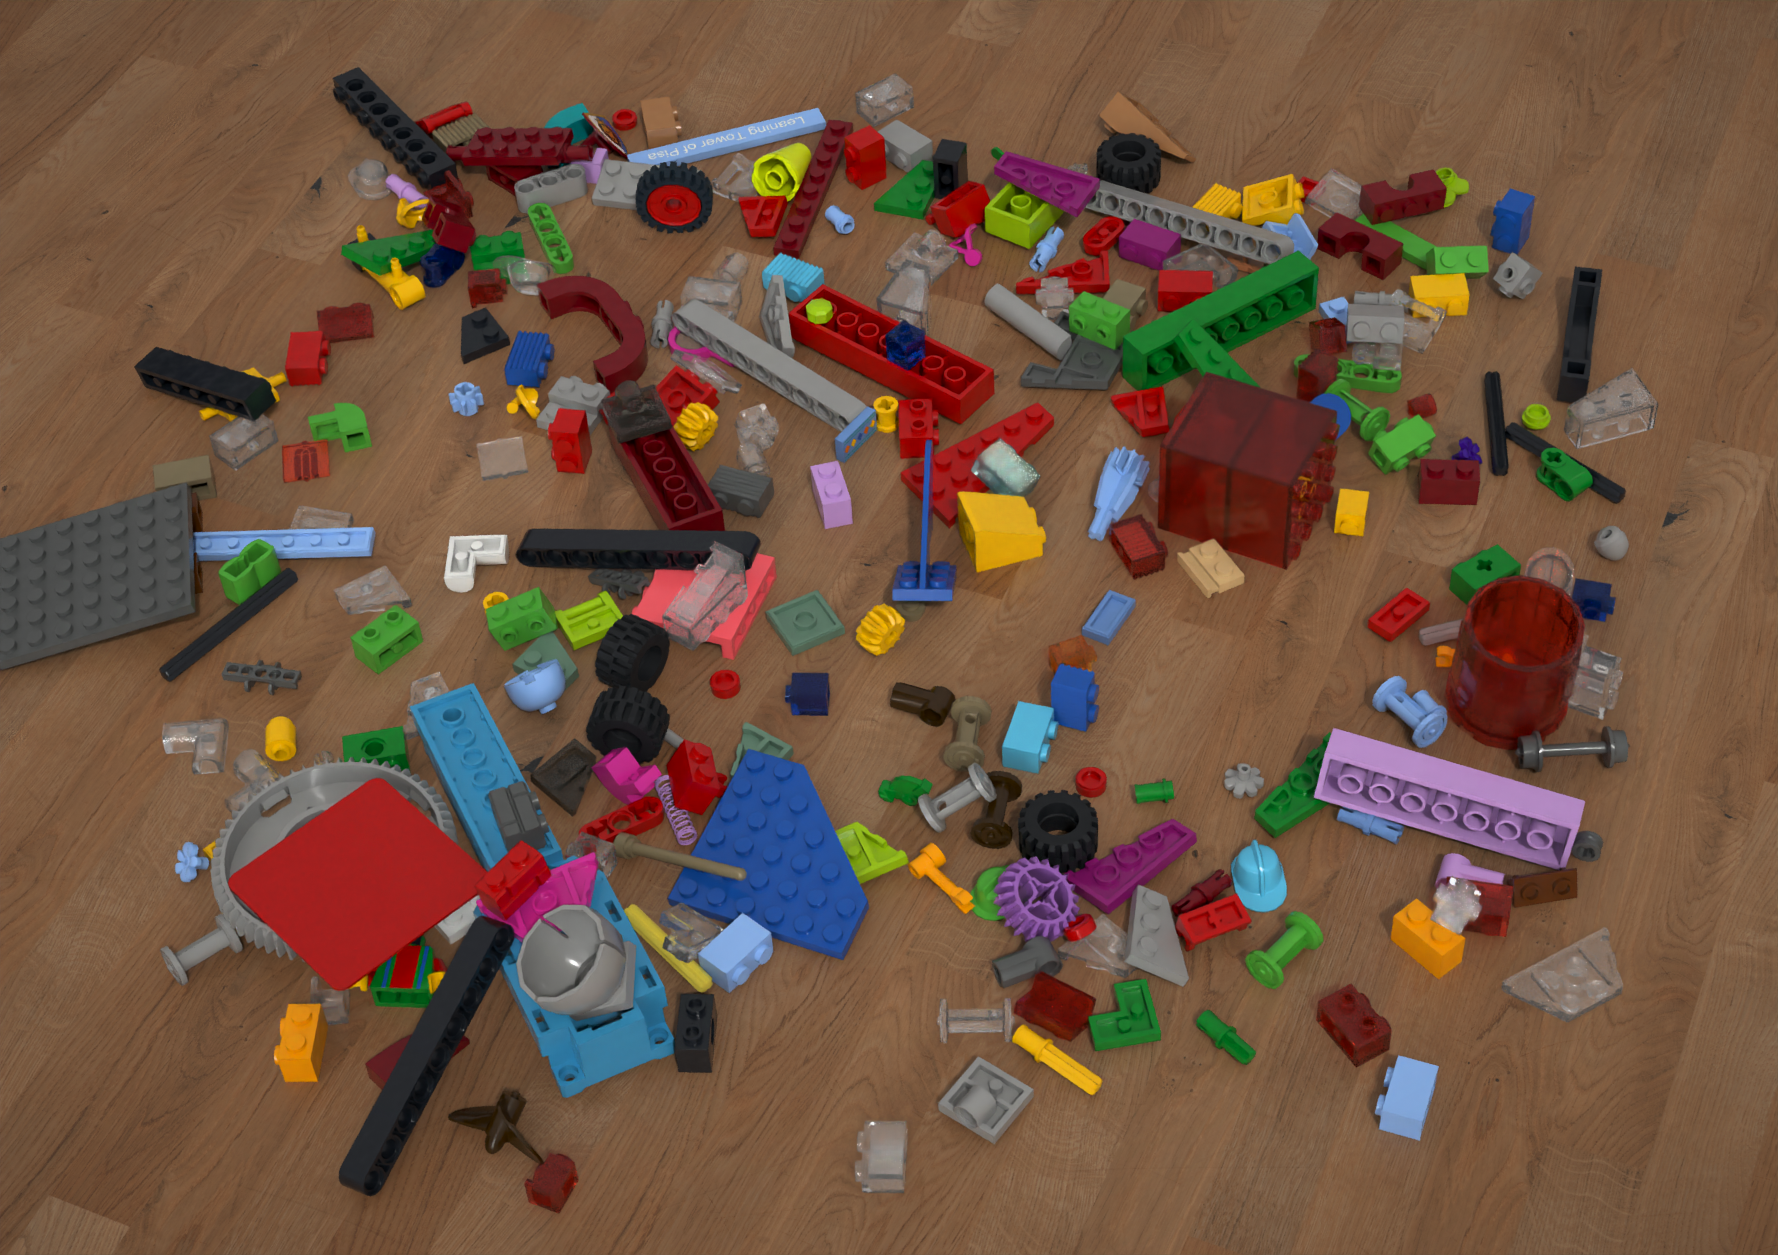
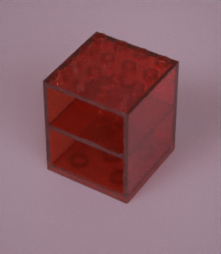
(1247, 470)

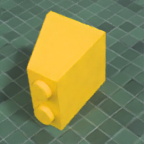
(998, 529)

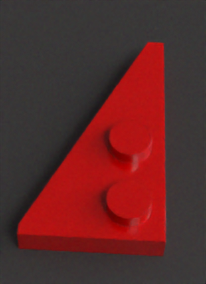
(1082, 276)

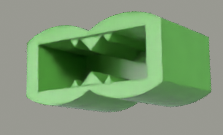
(249, 571)

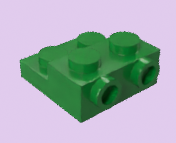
(487, 249)

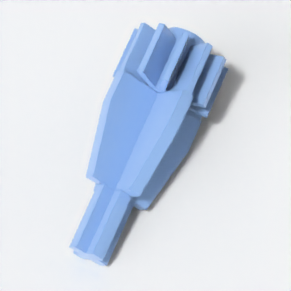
(1117, 488)

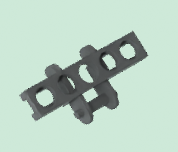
(619, 581)
(255, 672)

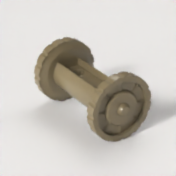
(970, 714)

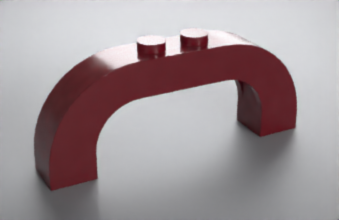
(599, 298)

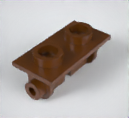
(1544, 887)

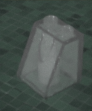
(908, 296)

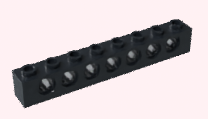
(393, 128)

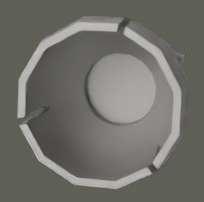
(577, 972)

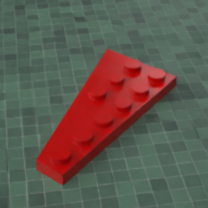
(954, 465)

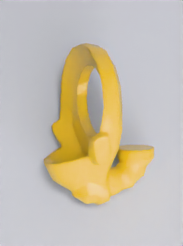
(407, 217)
(528, 398)

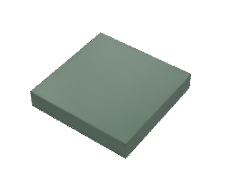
(805, 622)

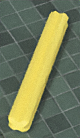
(655, 937)

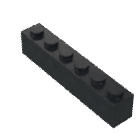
(205, 383)

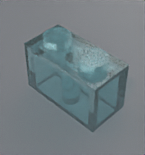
(1005, 470)

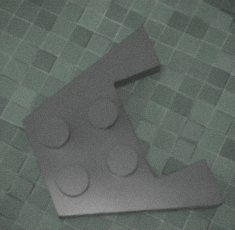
(1083, 367)

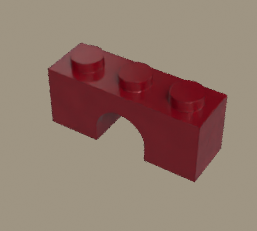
(1384, 204)
(449, 224)
(1344, 235)

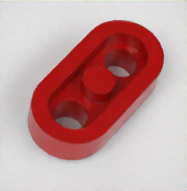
(1103, 235)

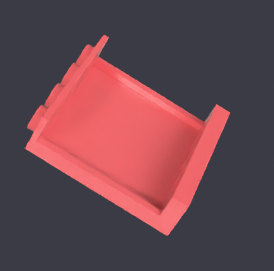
(730, 634)

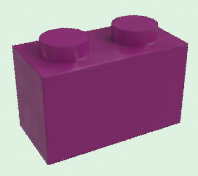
(1148, 244)

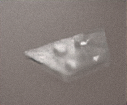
(1571, 979)

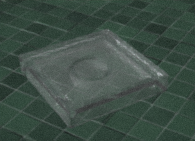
(1336, 194)

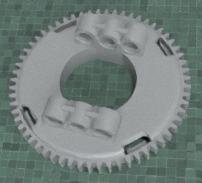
(311, 794)

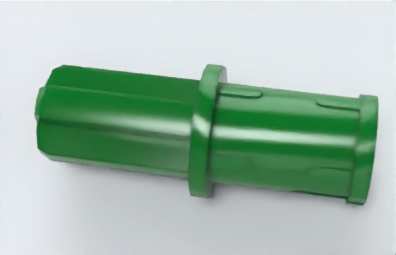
(1225, 1037)

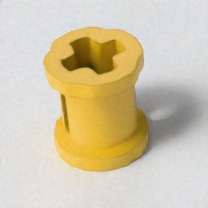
(886, 414)

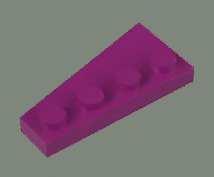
(1051, 183)
(1115, 877)

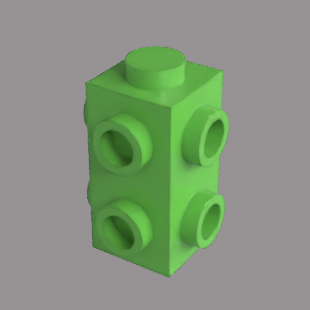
(1404, 442)

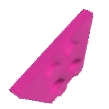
(568, 885)

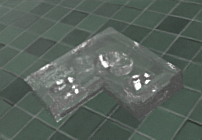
(689, 932)

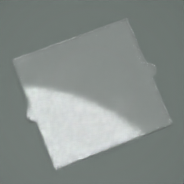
(502, 458)

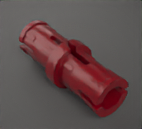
(1203, 893)

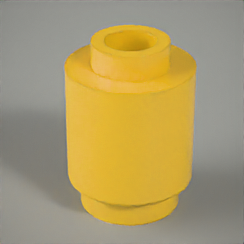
(280, 739)

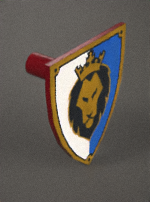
(604, 135)

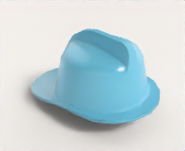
(1259, 878)

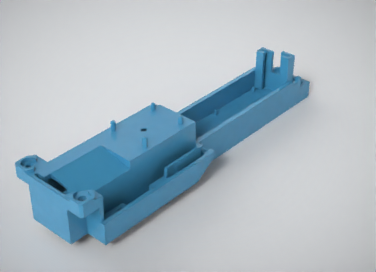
(470, 764)

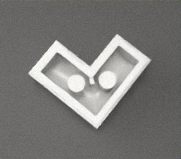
(469, 551)

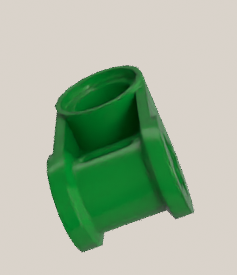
(1563, 477)

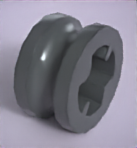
(1587, 846)

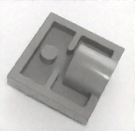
(986, 1100)

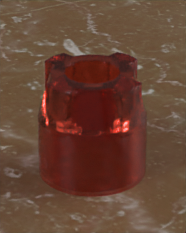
(1422, 405)

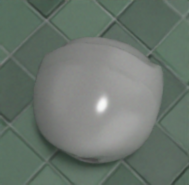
(1612, 543)

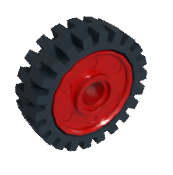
(674, 197)

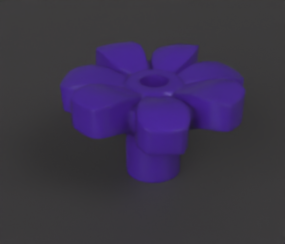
(1468, 451)

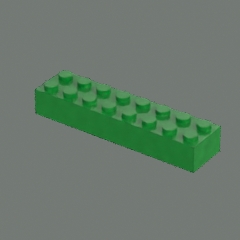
(1228, 315)

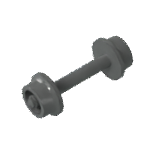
(1612, 747)

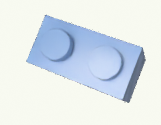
(736, 952)
(1407, 1098)

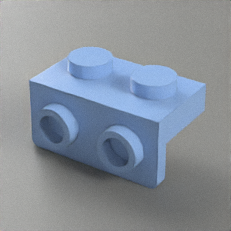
(1298, 232)

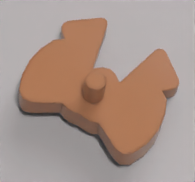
(1244, 263)

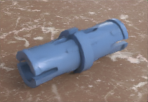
(1371, 824)

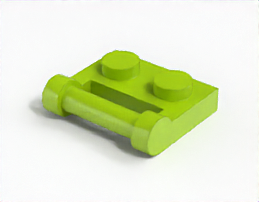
(588, 620)

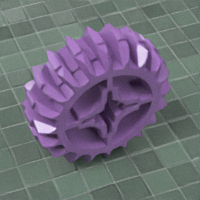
(1026, 882)

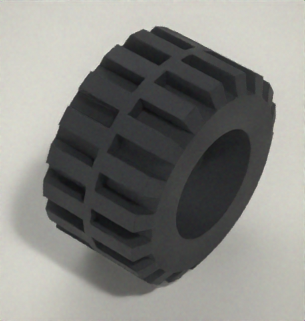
(1130, 162)
(632, 653)
(628, 720)
(1061, 813)

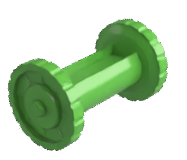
(1375, 421)
(1300, 933)

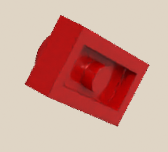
(1398, 614)

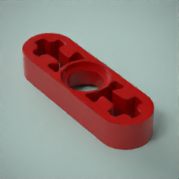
(627, 813)

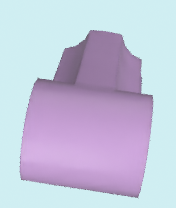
(1460, 867)

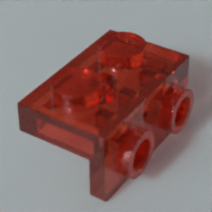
(1056, 1007)

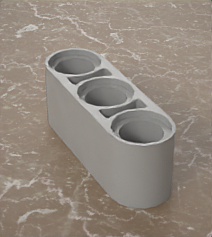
(552, 187)

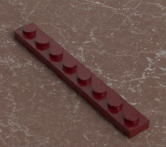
(813, 189)

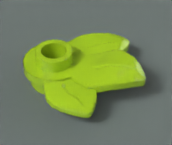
(1454, 185)

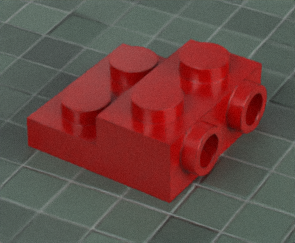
(681, 389)

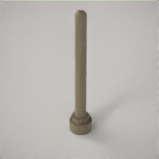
(628, 847)

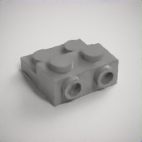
(574, 394)

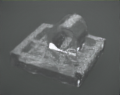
(927, 250)

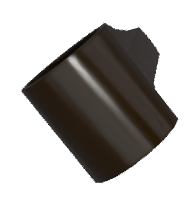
(930, 705)

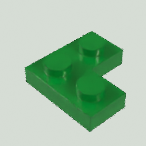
(1132, 1024)

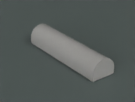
(1028, 321)

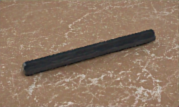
(228, 624)

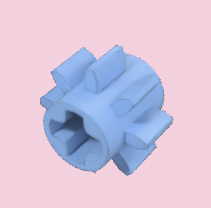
(466, 399)

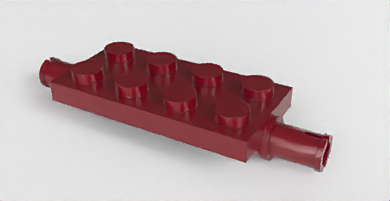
(520, 147)

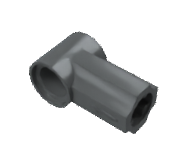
(1035, 956)

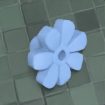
(190, 862)

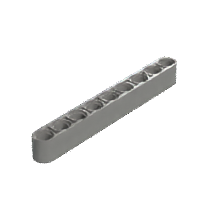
(1195, 223)
(768, 364)

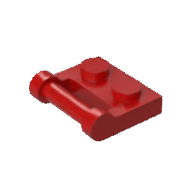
(444, 116)

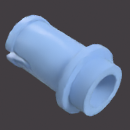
(843, 222)
(1427, 703)

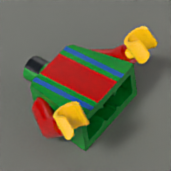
(406, 978)

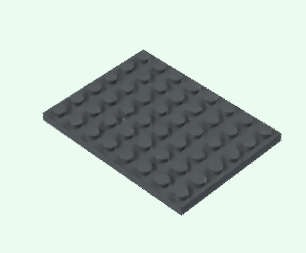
(96, 575)

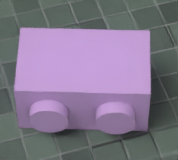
(831, 494)

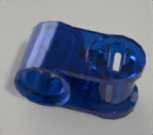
(440, 264)

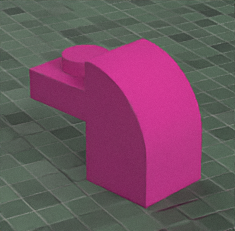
(624, 775)

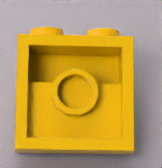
(1272, 201)

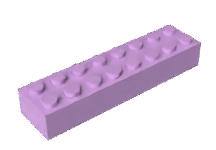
(1449, 799)

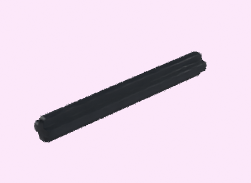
(1496, 423)
(1537, 445)

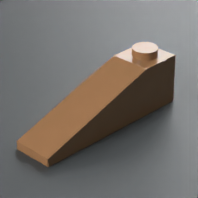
(1129, 116)

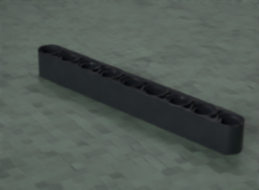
(630, 548)
(426, 1056)

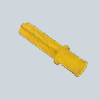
(1046, 1052)

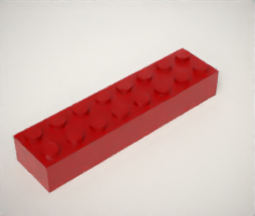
(858, 341)

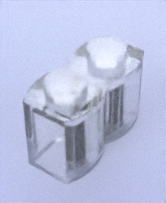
(883, 1157)

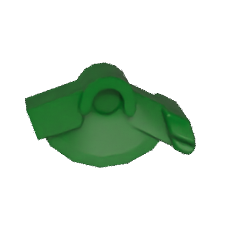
(904, 788)

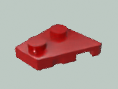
(763, 214)
(1144, 410)

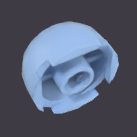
(538, 687)

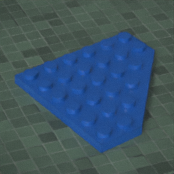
(793, 860)

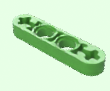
(549, 238)
(1350, 368)

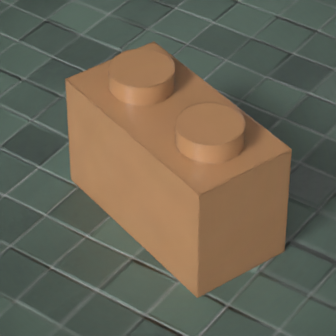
(660, 122)

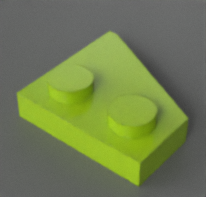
(869, 852)

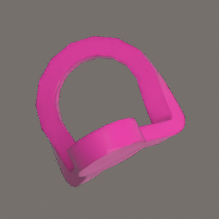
(972, 256)

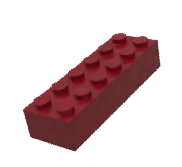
(669, 482)

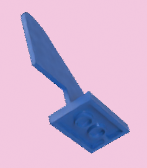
(919, 579)

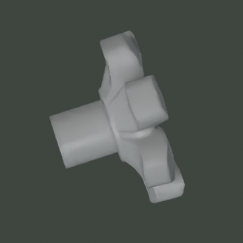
(1243, 780)

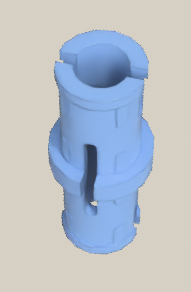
(1046, 249)

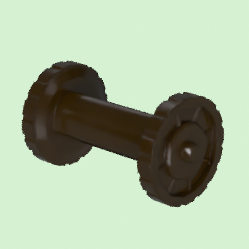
(992, 831)

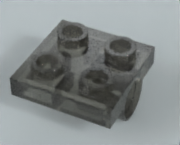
(635, 412)

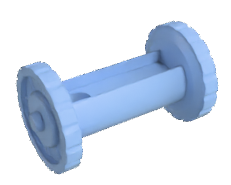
(1426, 726)

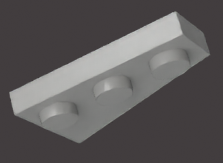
(775, 317)
(1153, 937)

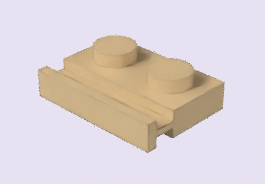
(1210, 568)

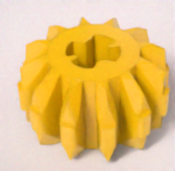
(696, 425)
(880, 629)

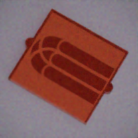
(305, 461)

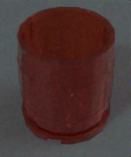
(1515, 661)

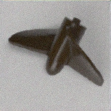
(498, 1123)

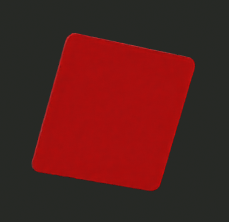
(358, 883)

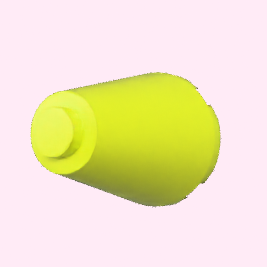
(781, 171)

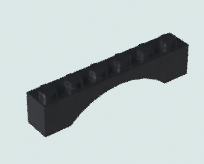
(1579, 334)

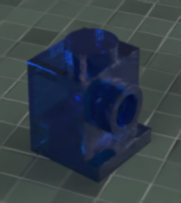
(1593, 599)

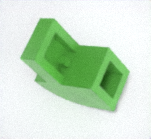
(345, 423)

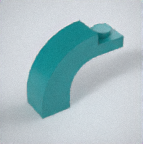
(571, 118)

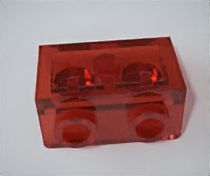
(453, 192)
(346, 322)

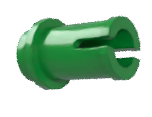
(1154, 791)

